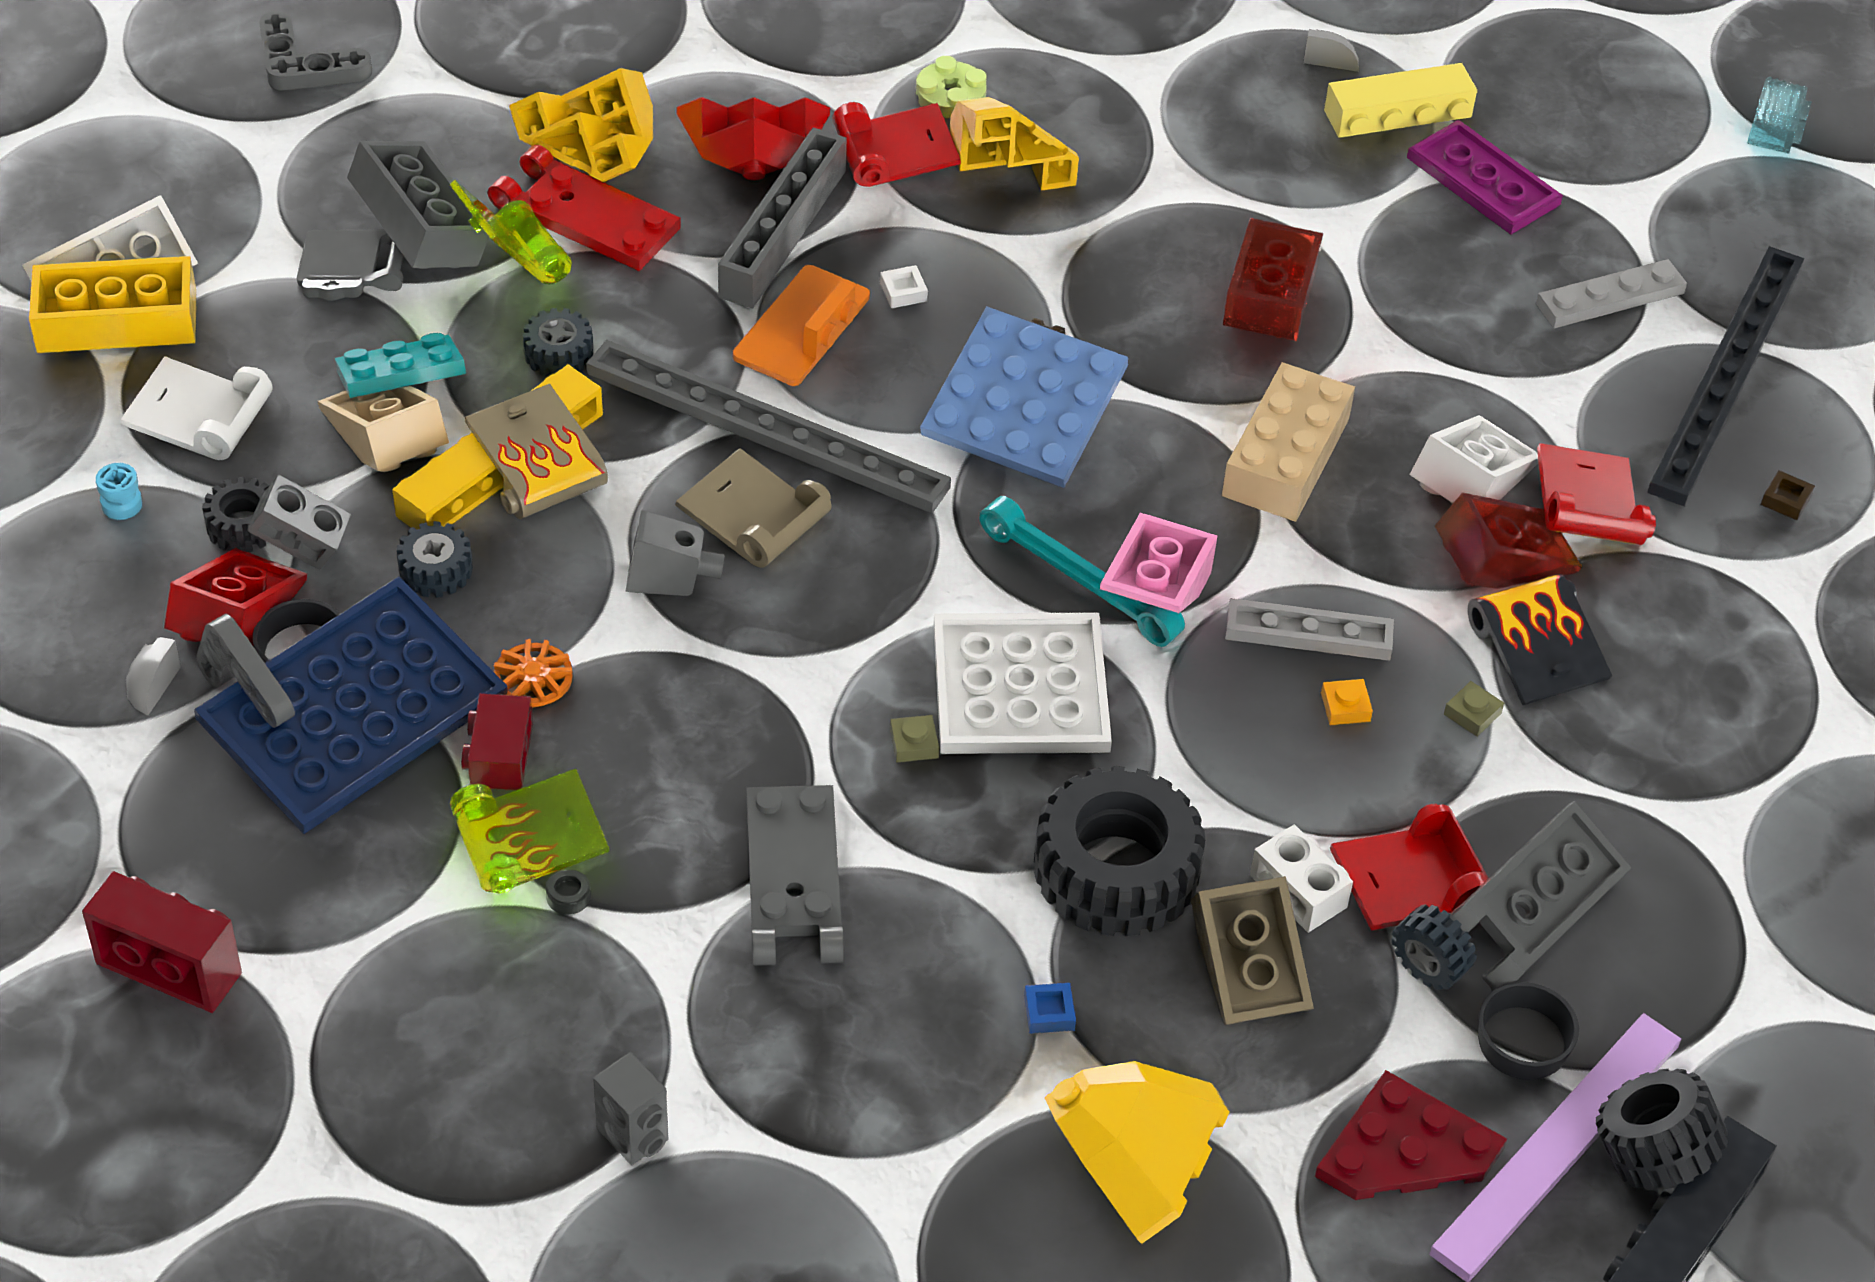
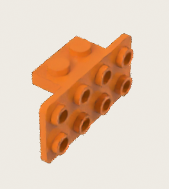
(801, 325)

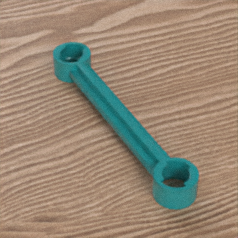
(1006, 521)

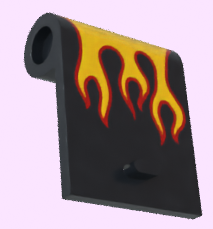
(1540, 632)

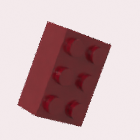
(162, 941)

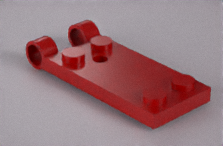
(596, 213)

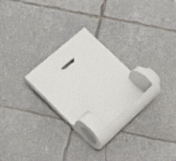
(198, 407)

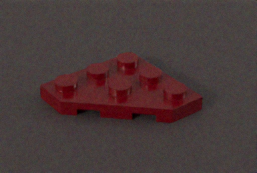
(1407, 1144)

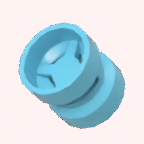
(119, 491)

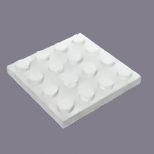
(1021, 683)

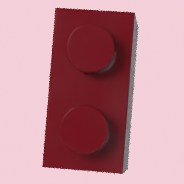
(499, 741)

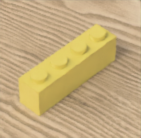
(1400, 100)

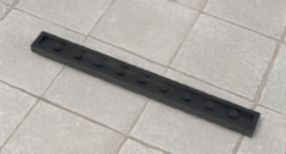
(1725, 377)

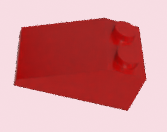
(230, 585)

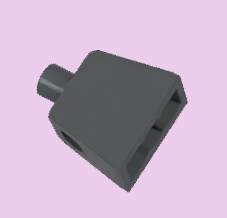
(669, 557)

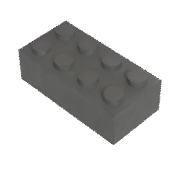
(416, 204)

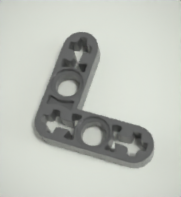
(284, 67)
(229, 654)

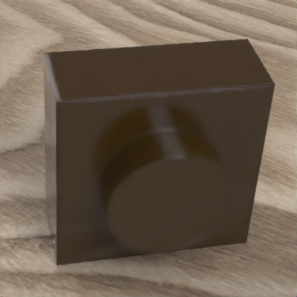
(1787, 495)

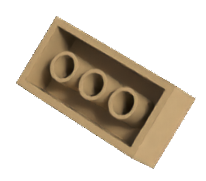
(1288, 441)

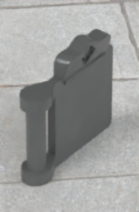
(344, 261)

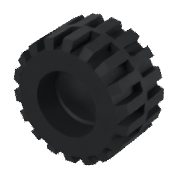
(1662, 1129)

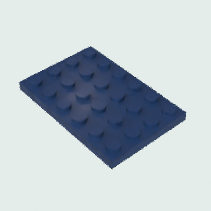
(365, 703)

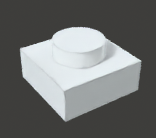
(903, 286)

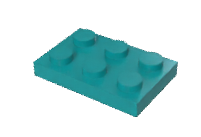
(399, 365)

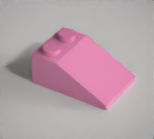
(1161, 564)

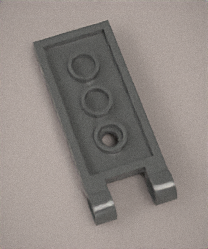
(793, 849)
(1555, 882)

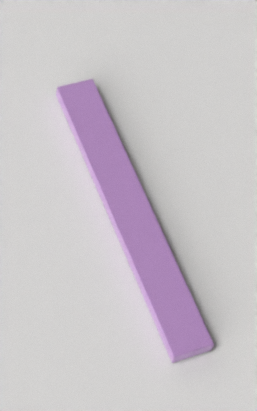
(1549, 1152)

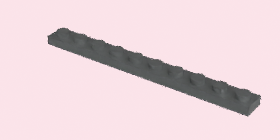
(769, 426)

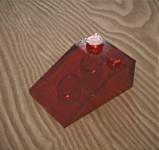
(1503, 543)

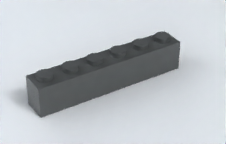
(781, 218)

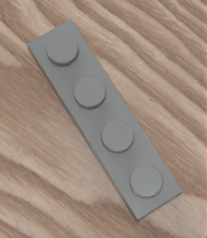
(1611, 293)
(1310, 629)

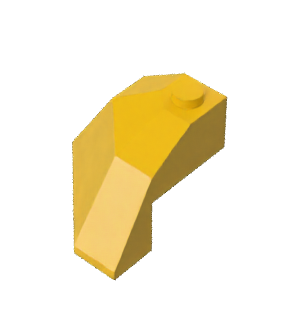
(593, 127)
(998, 135)
(1139, 1136)

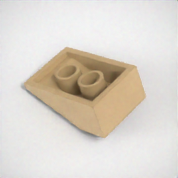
(387, 425)

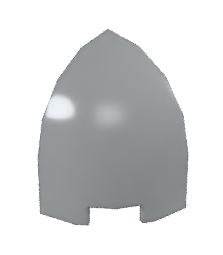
(1330, 50)
(152, 674)

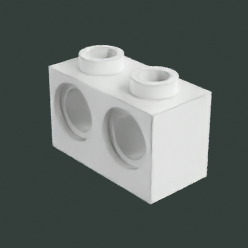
(1314, 881)

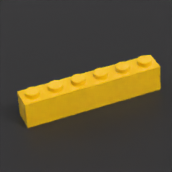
(466, 475)

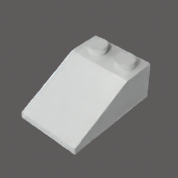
(1473, 460)

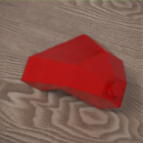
(750, 134)

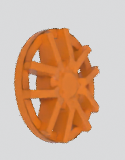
(535, 672)

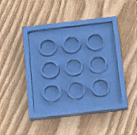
(1024, 396)

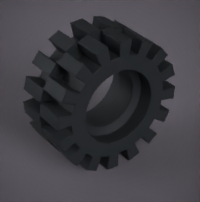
(227, 501)

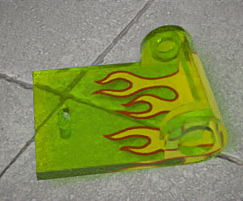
(519, 235)
(527, 830)

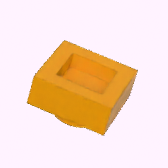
(1346, 702)

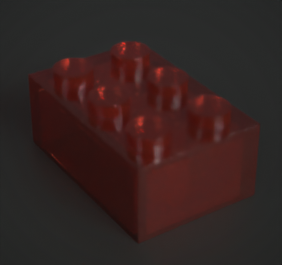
(1273, 279)

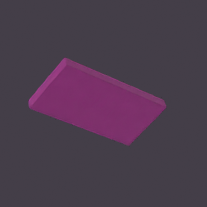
(1484, 176)

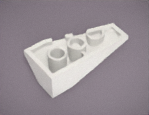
(137, 234)

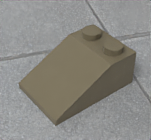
(1252, 950)

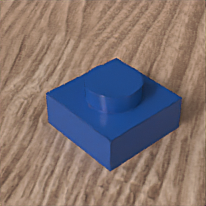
(1049, 1008)

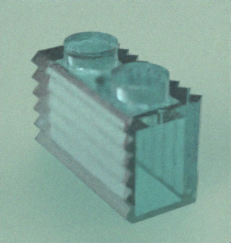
(1778, 116)

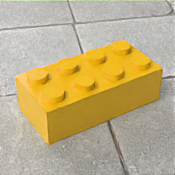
(113, 304)

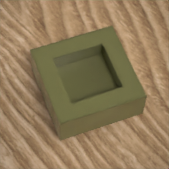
(1474, 708)
(914, 738)

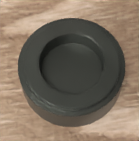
(568, 892)

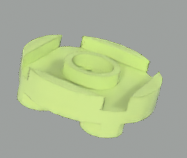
(946, 72)

